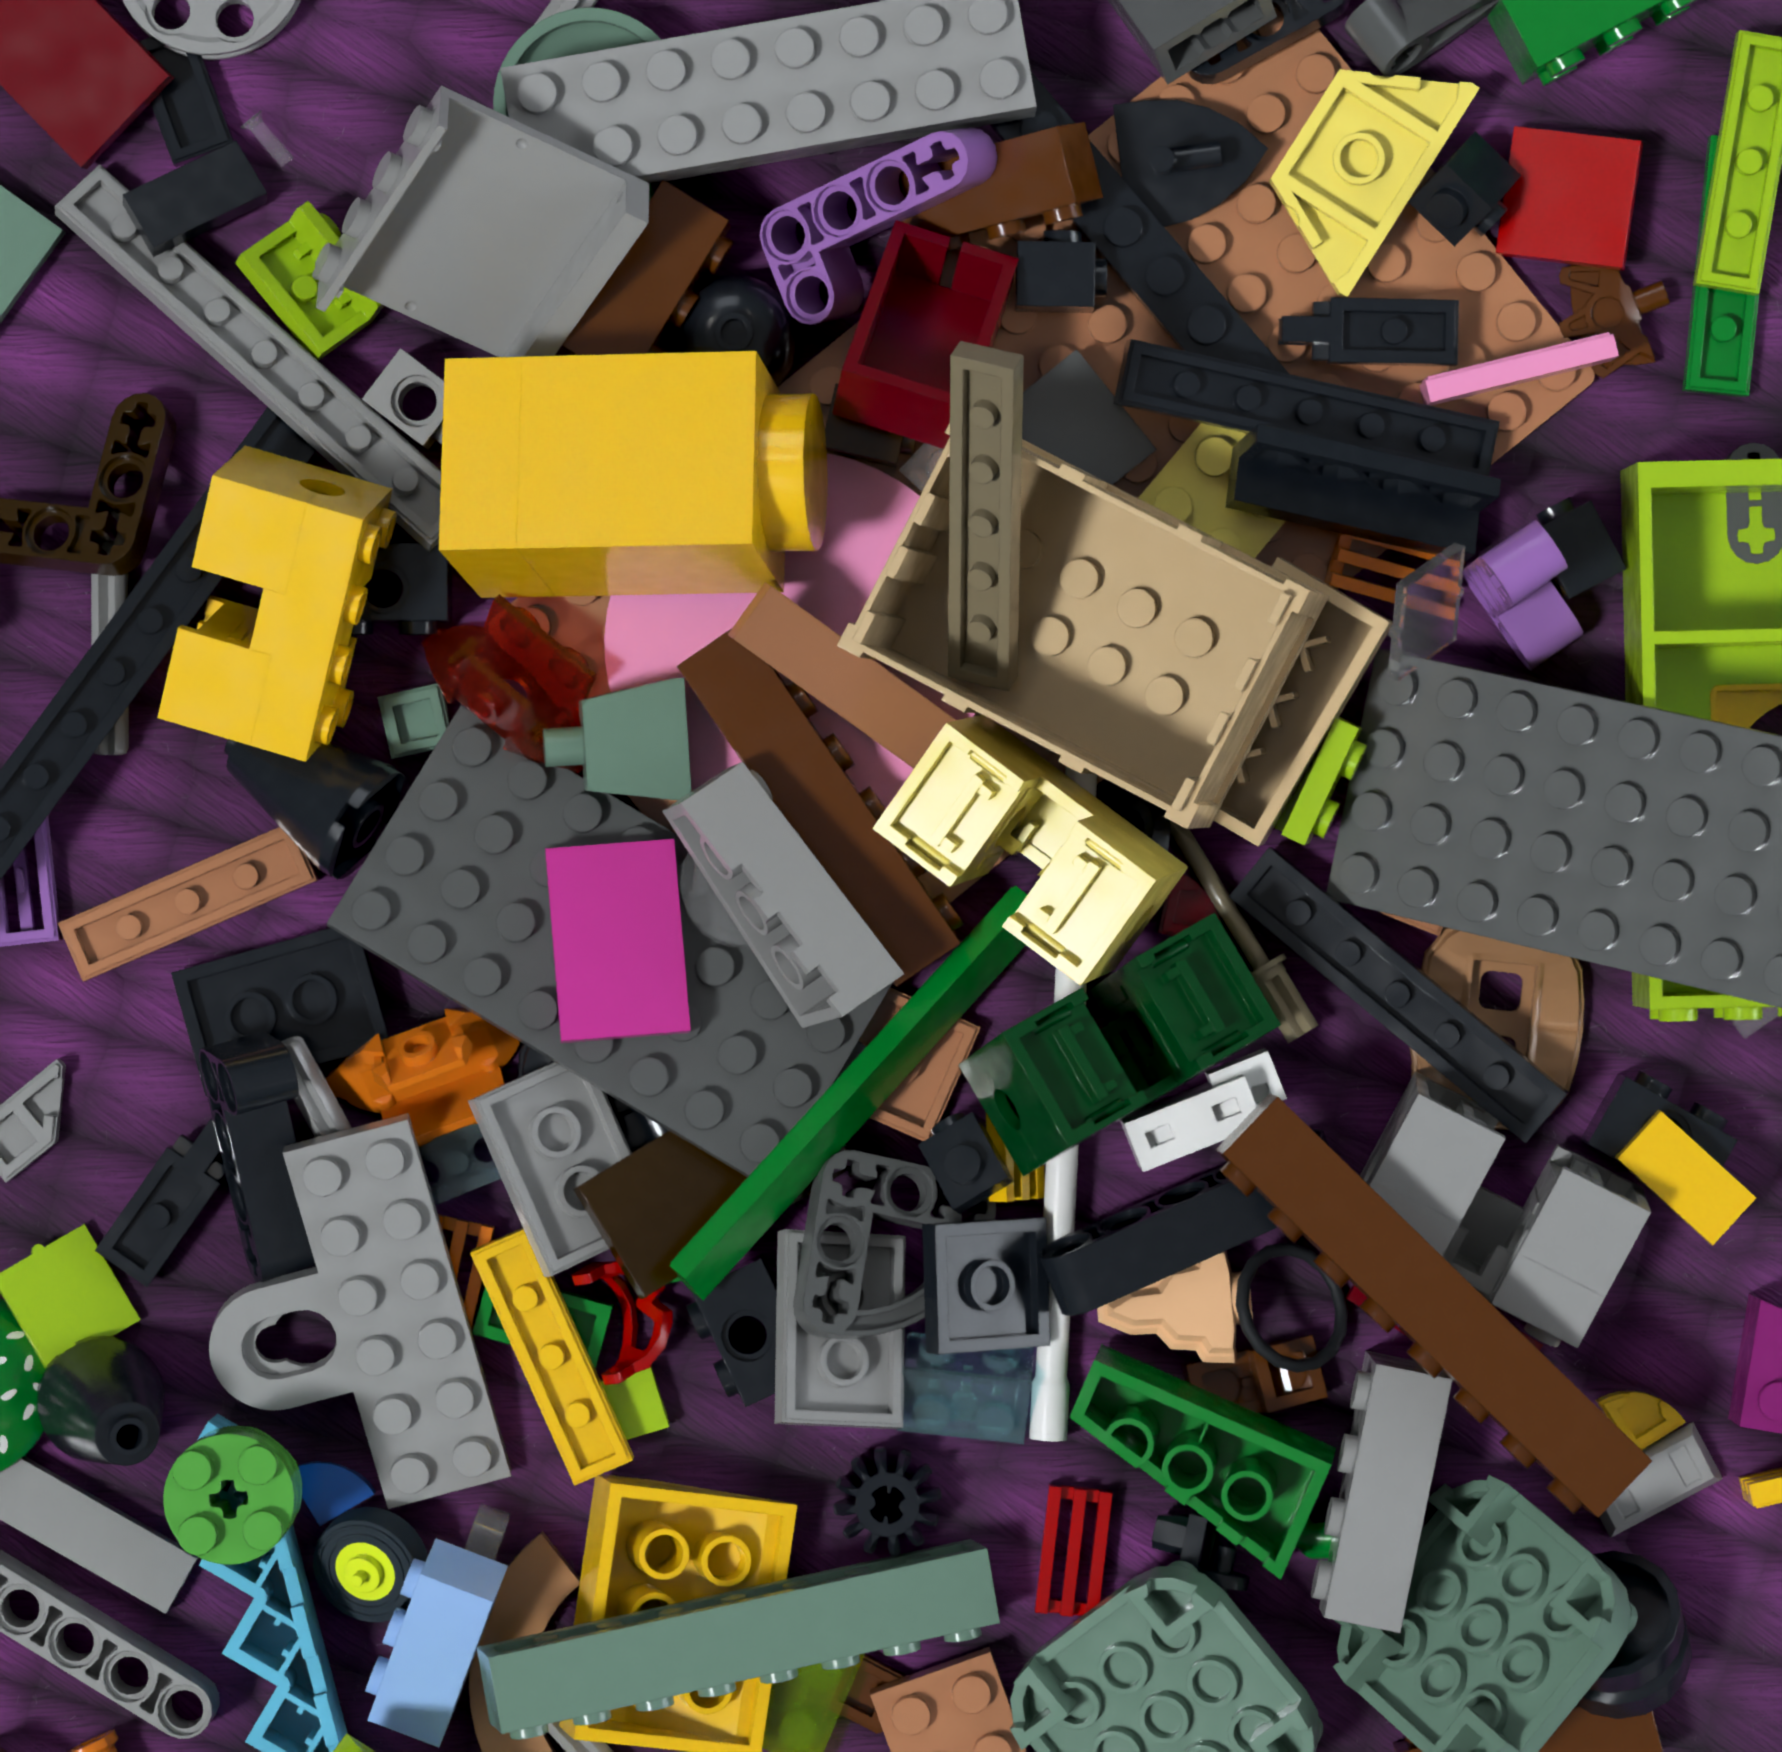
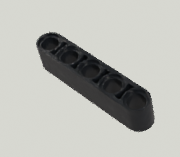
(1152, 1240)

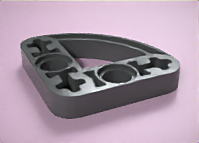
(854, 1216)

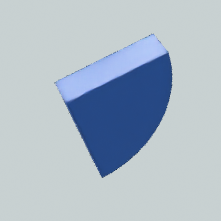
(332, 1489)

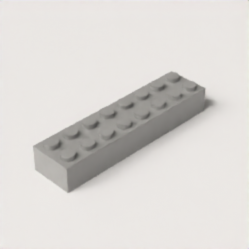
(782, 87)

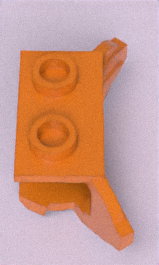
(427, 1072)

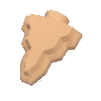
(1185, 1310)

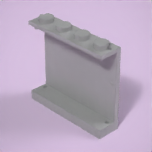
(485, 230)

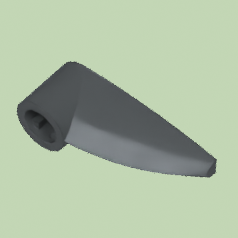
(1408, 31)

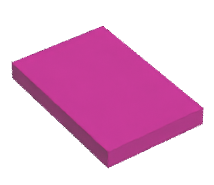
(617, 940)

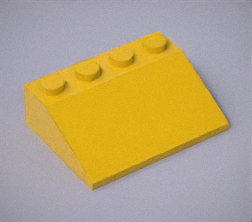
(669, 1546)

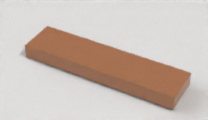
(847, 684)
(186, 902)

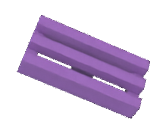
(24, 898)

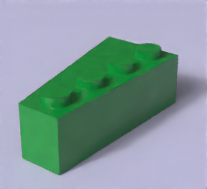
(1208, 1453)

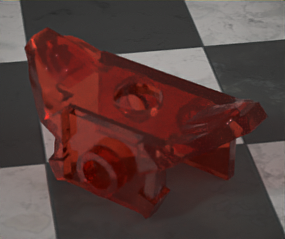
(511, 645)

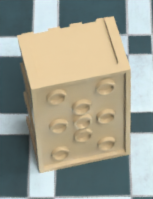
(1135, 639)

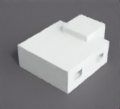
(1203, 1112)

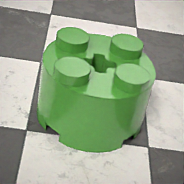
(207, 1523)

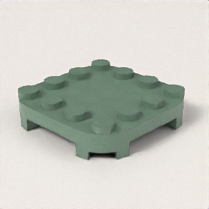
(1496, 1628)
(1162, 1671)

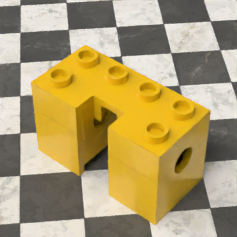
(278, 669)

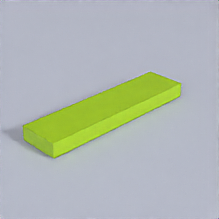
(1744, 169)

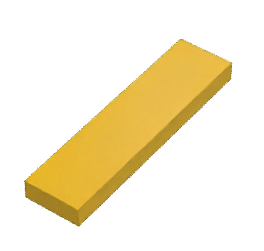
(552, 1357)

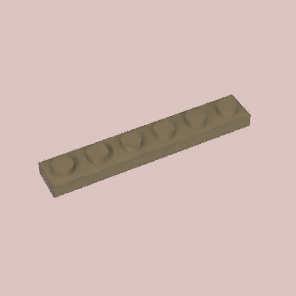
(984, 514)

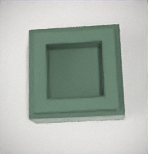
(414, 720)

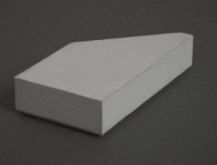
(31, 1120)

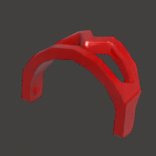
(630, 1358)

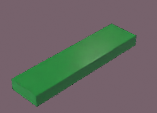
(1719, 327)

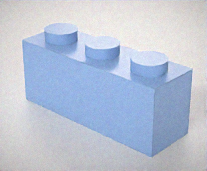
(433, 1641)

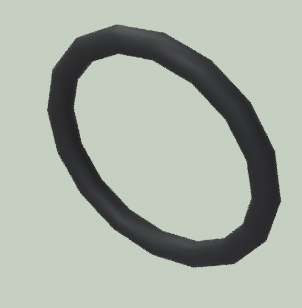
(1252, 1333)

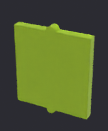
(65, 1295)

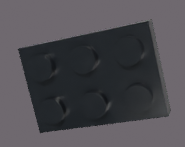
(297, 987)

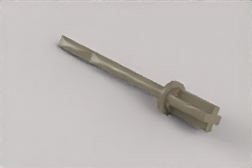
(1269, 975)

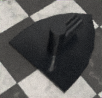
(1182, 156)

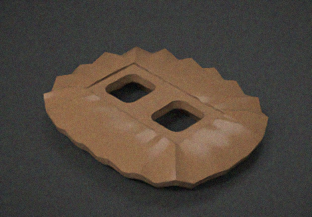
(1550, 1009)

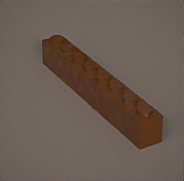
(1433, 1306)

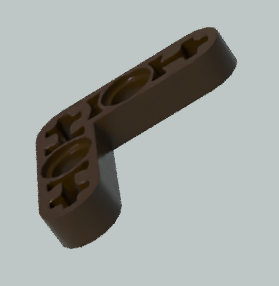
(95, 524)

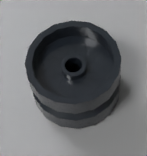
(1655, 1652)

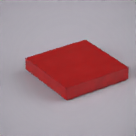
(1570, 198)

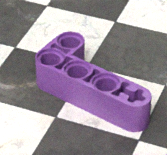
(878, 204)
(1520, 598)

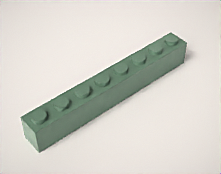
(737, 1637)

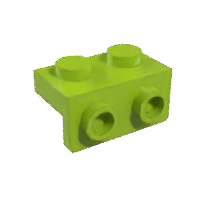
(282, 274)
(1311, 805)

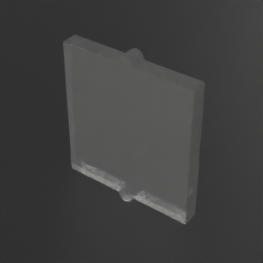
(1426, 611)

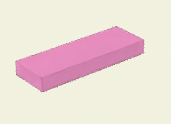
(1518, 369)

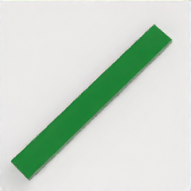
(850, 1100)

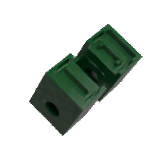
(1167, 1022)

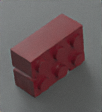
(911, 325)

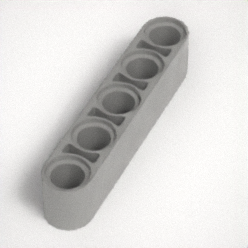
(111, 1643)

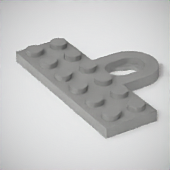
(394, 1312)

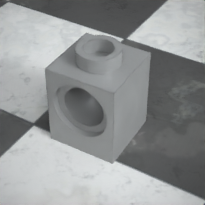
(391, 387)

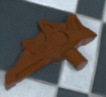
(1606, 305)

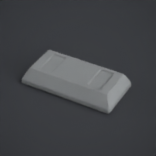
(1677, 1470)

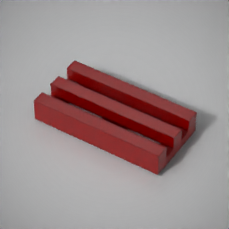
(1067, 1605)

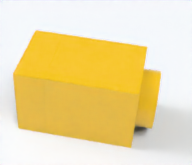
(627, 474)

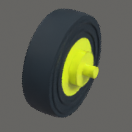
(365, 1562)

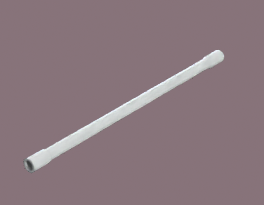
(1050, 1385)

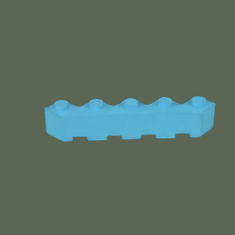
(282, 1643)

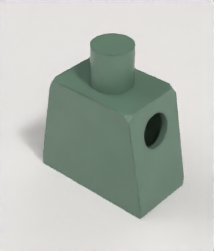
(628, 742)

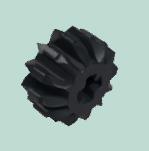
(865, 1500)

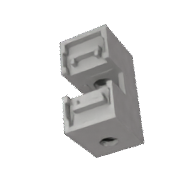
(1534, 1260)

